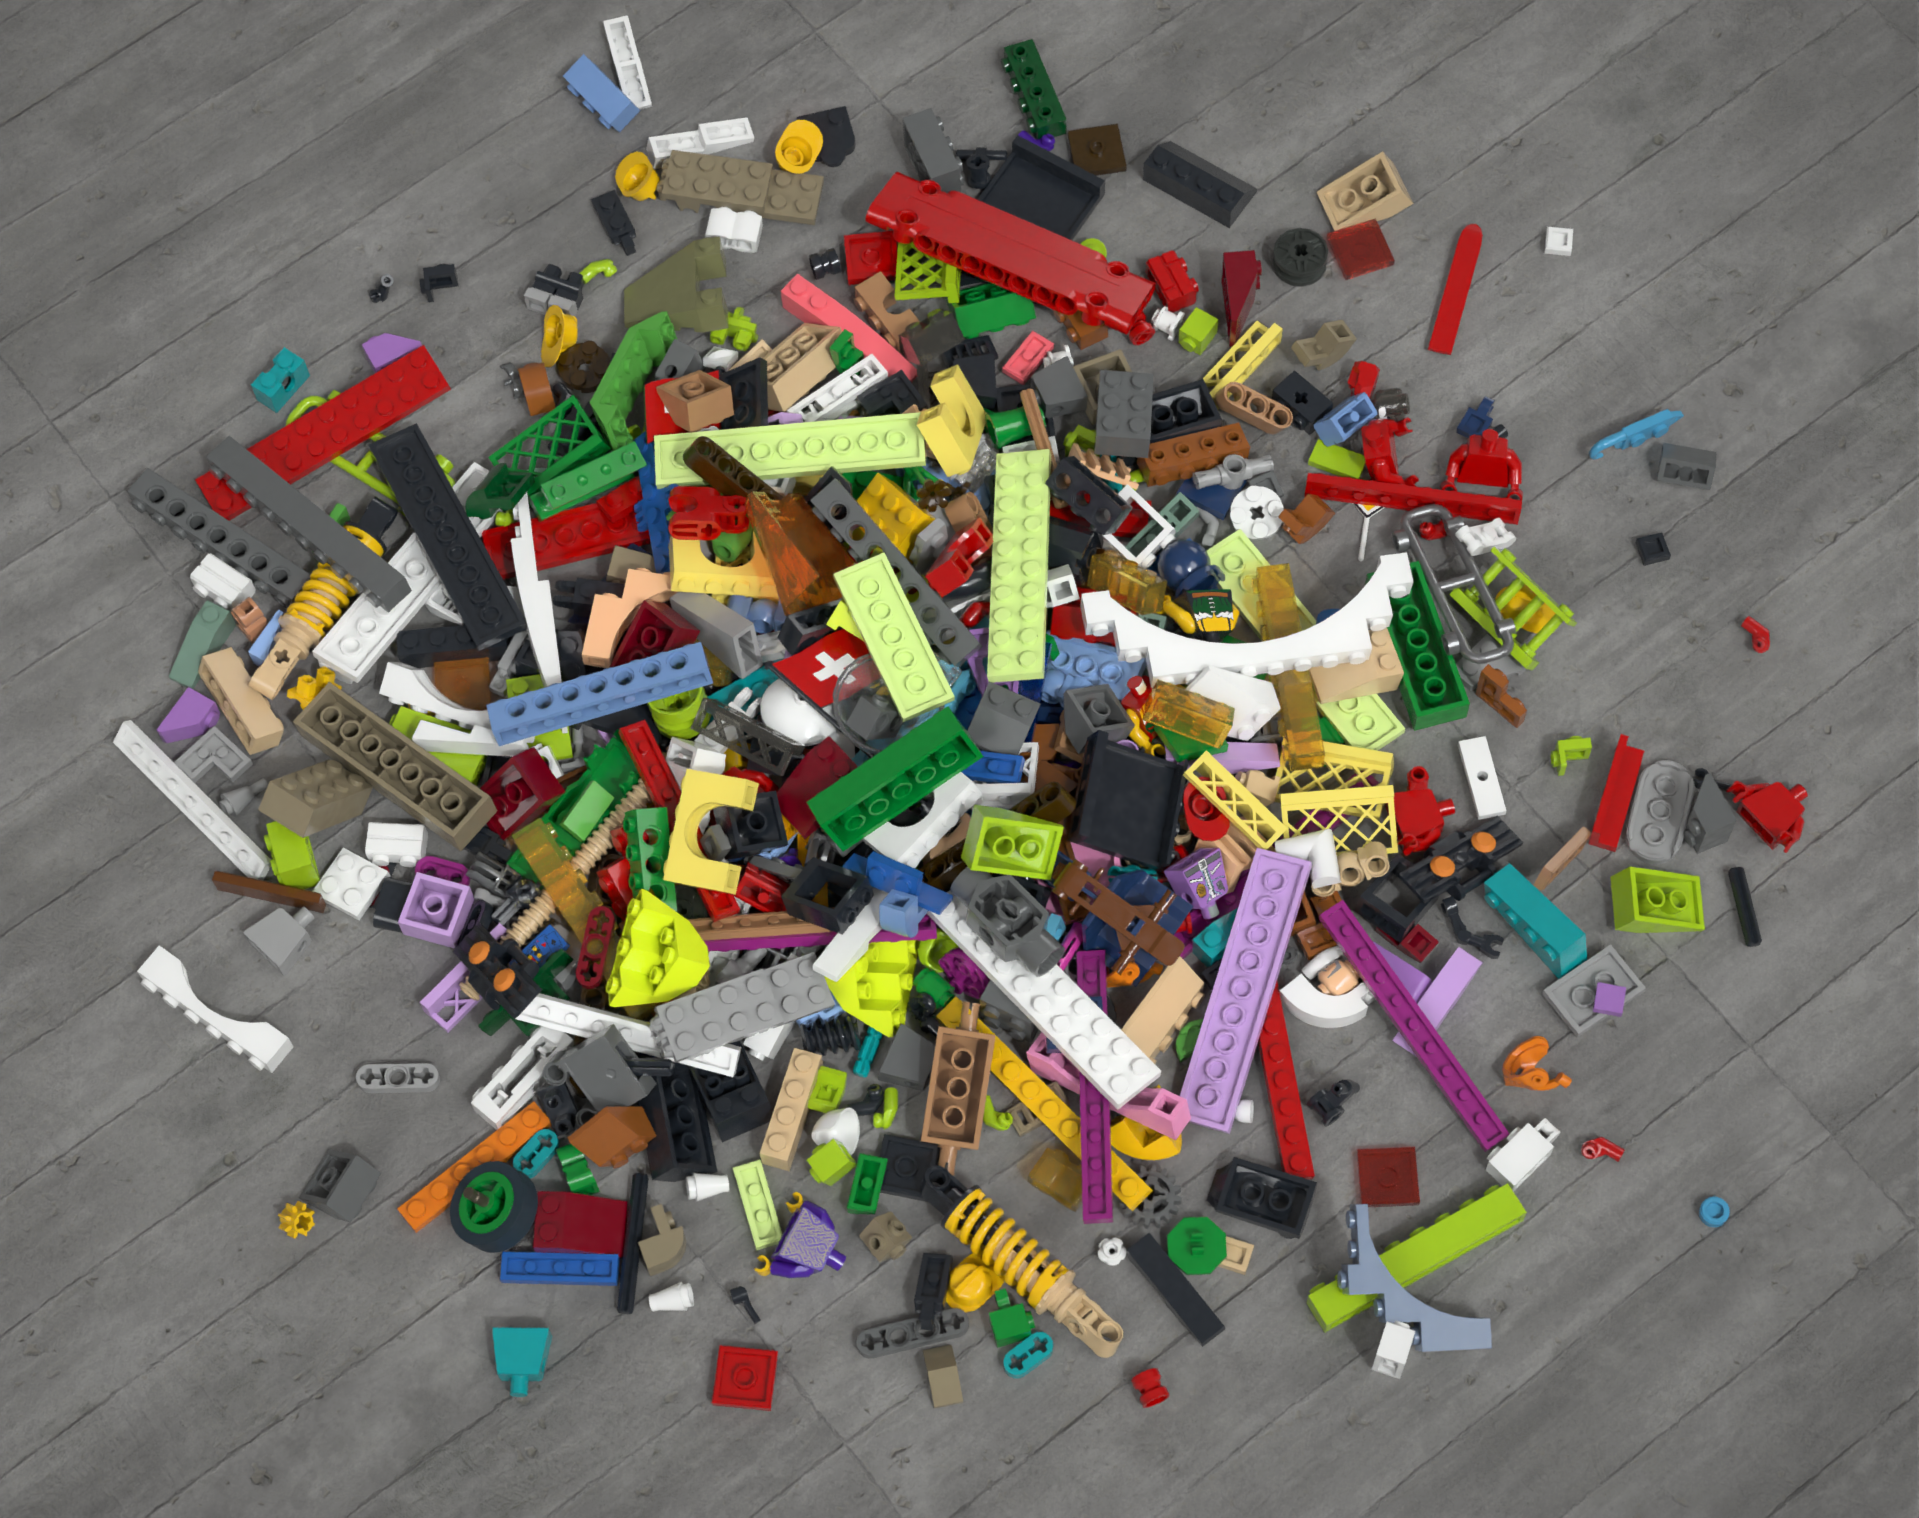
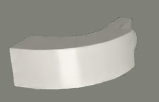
(1322, 1009)

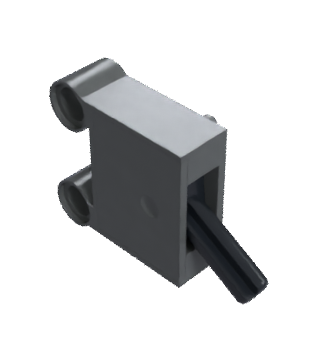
(606, 1072)

